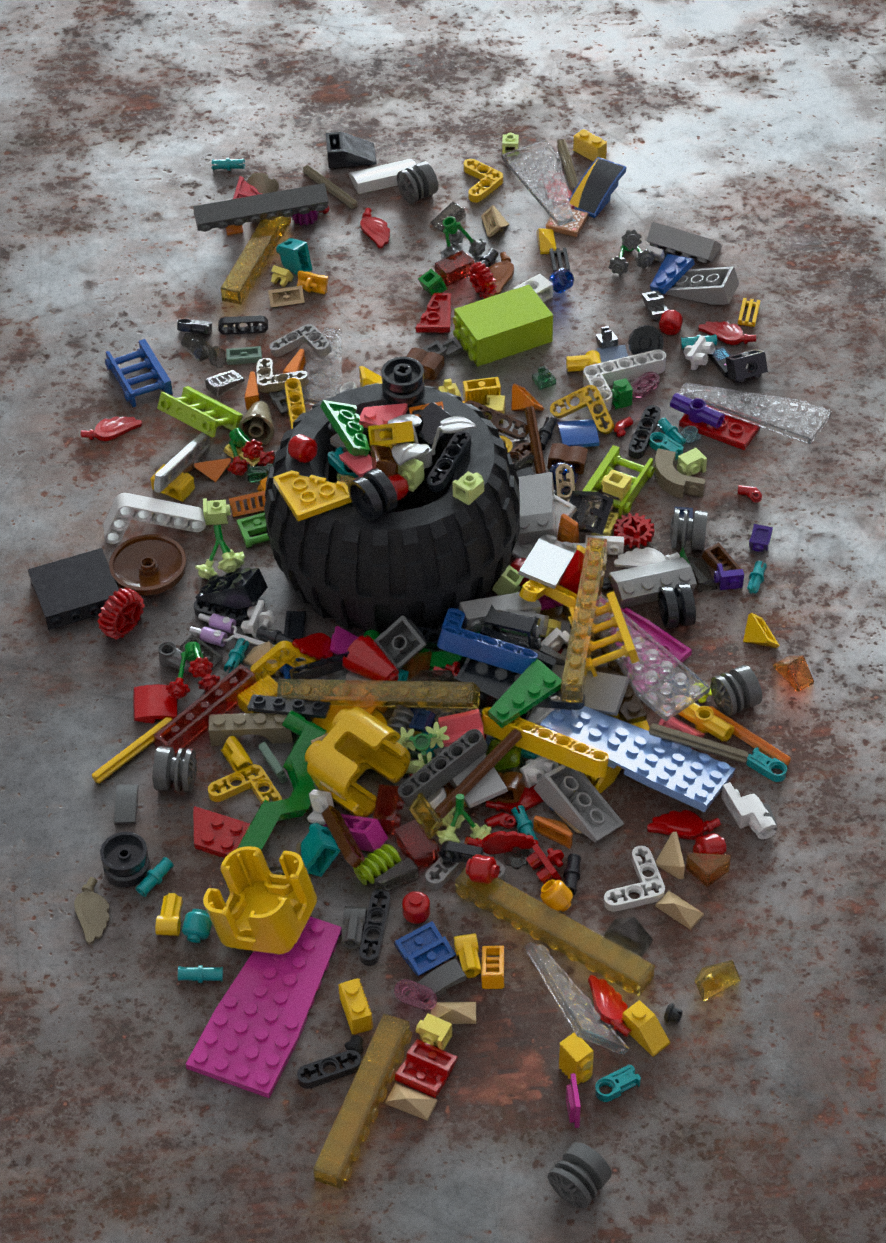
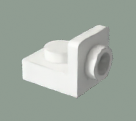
(556, 639)
(320, 801)

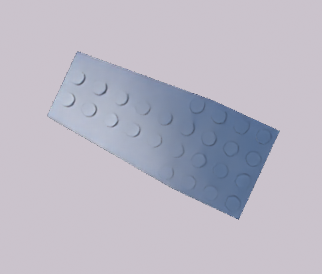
(646, 758)

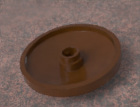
(148, 564)

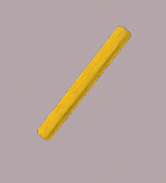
(128, 753)

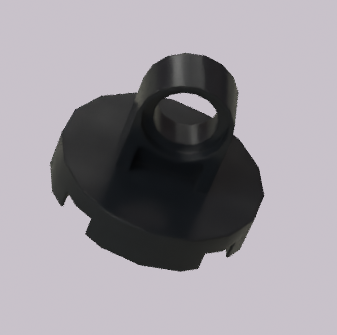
(645, 339)

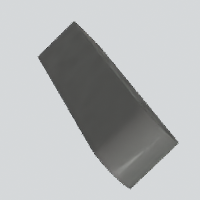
(444, 767)

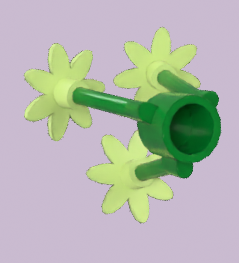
(422, 742)

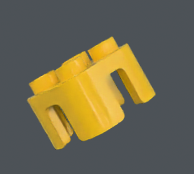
(350, 748)
(263, 908)

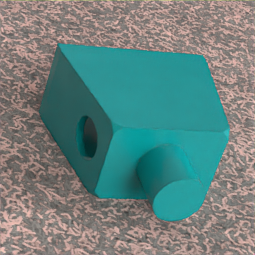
(295, 255)
(318, 849)

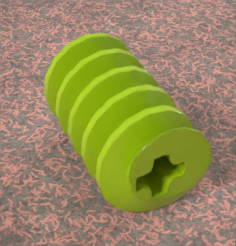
(377, 863)

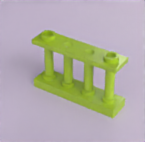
(199, 411)
(609, 462)

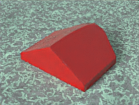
(573, 573)

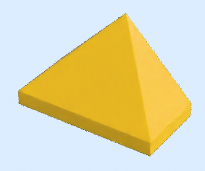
(545, 240)
(758, 632)

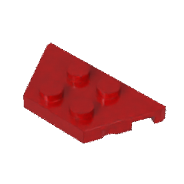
(217, 832)

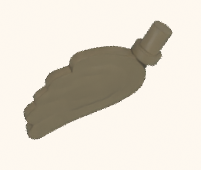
(91, 912)

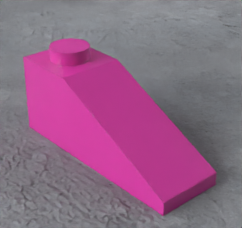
(366, 832)

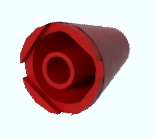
(369, 661)

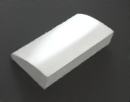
(379, 176)

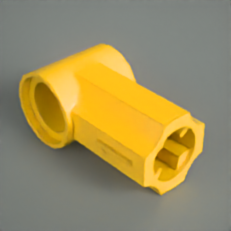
(578, 363)
(169, 919)
(467, 949)

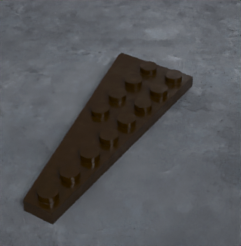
(631, 706)

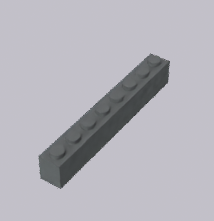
(261, 207)

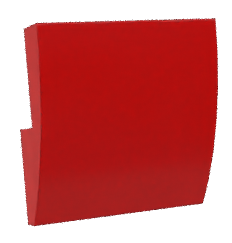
(153, 703)
(426, 1068)

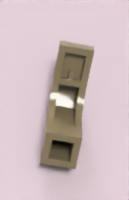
(671, 480)

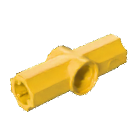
(706, 721)

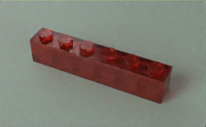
(195, 719)

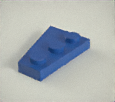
(670, 272)

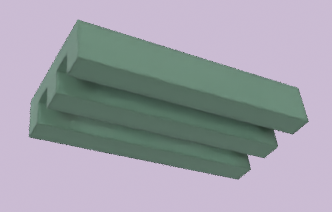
(243, 355)
(273, 763)

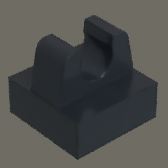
(606, 338)

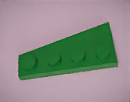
(346, 424)
(525, 693)

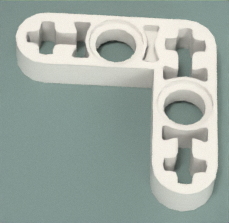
(646, 883)

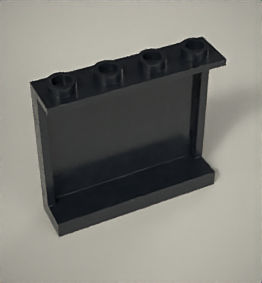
(73, 587)
(493, 679)

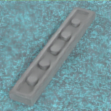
(181, 462)

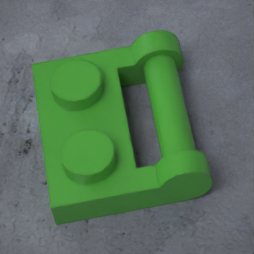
(251, 526)

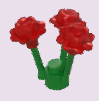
(251, 450)
(199, 668)

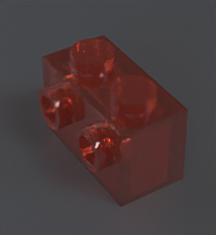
(454, 267)
(387, 808)
(416, 844)

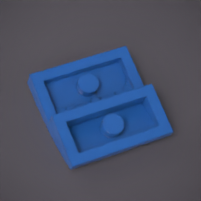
(578, 433)
(424, 948)

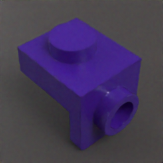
(760, 538)
(728, 579)

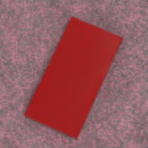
(732, 431)

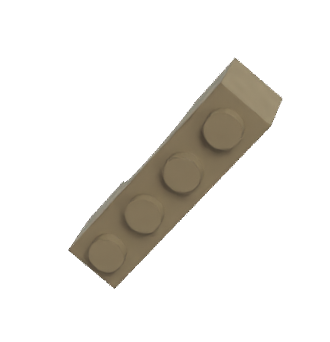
(264, 724)

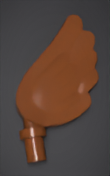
(502, 272)

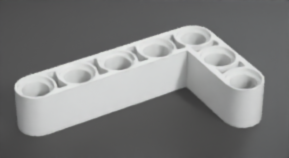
(628, 367)
(150, 510)

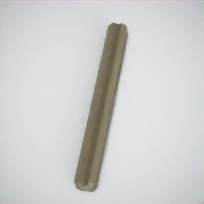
(567, 163)
(330, 187)
(698, 743)

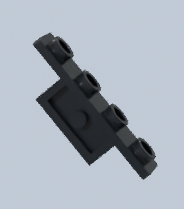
(279, 705)

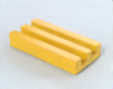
(750, 304)

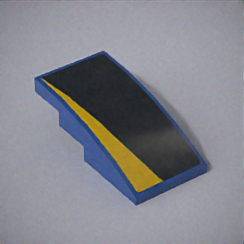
(597, 186)

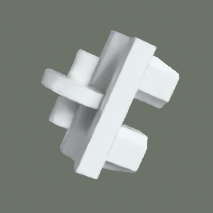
(698, 353)
(258, 617)
(536, 769)

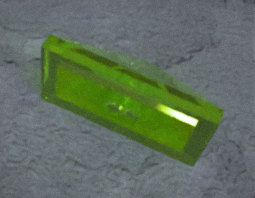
(510, 760)

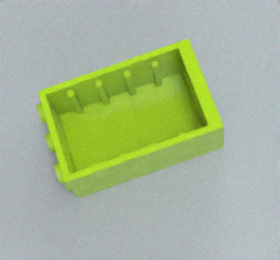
(503, 325)

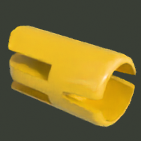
(236, 754)

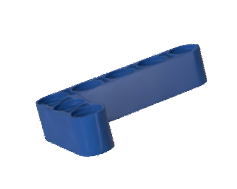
(482, 647)

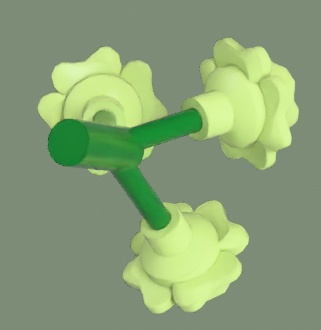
(230, 562)
(455, 818)

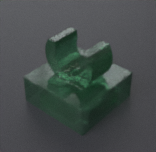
(543, 378)

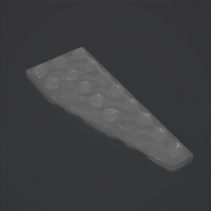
(542, 174)
(779, 414)
(658, 676)

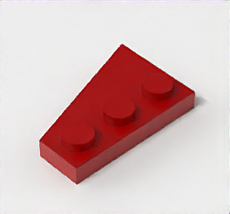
(437, 316)

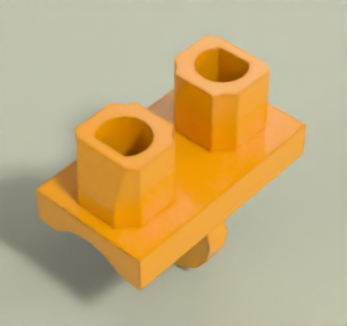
(312, 282)

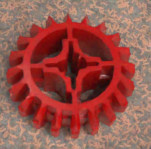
(121, 613)

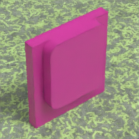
(341, 640)
(573, 1101)

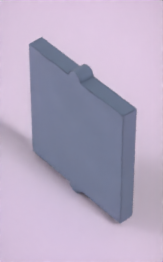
(612, 353)

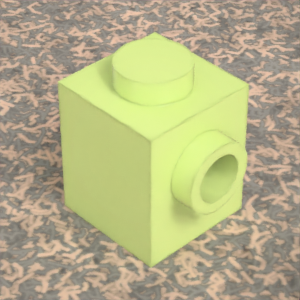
(508, 582)

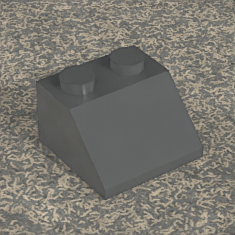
(401, 641)

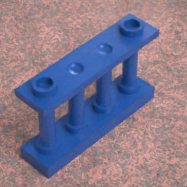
(150, 362)

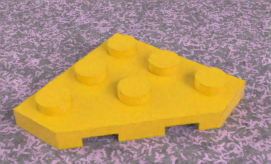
(310, 494)

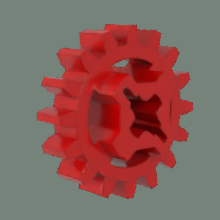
(482, 280)
(634, 529)

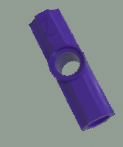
(697, 410)

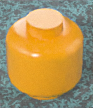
(556, 895)

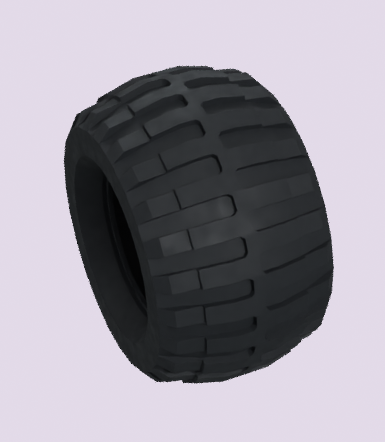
(407, 559)

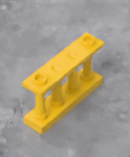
(622, 635)

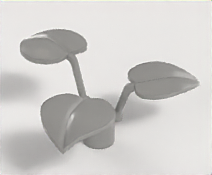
(406, 451)

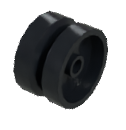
(403, 380)
(372, 494)
(676, 605)
(125, 859)

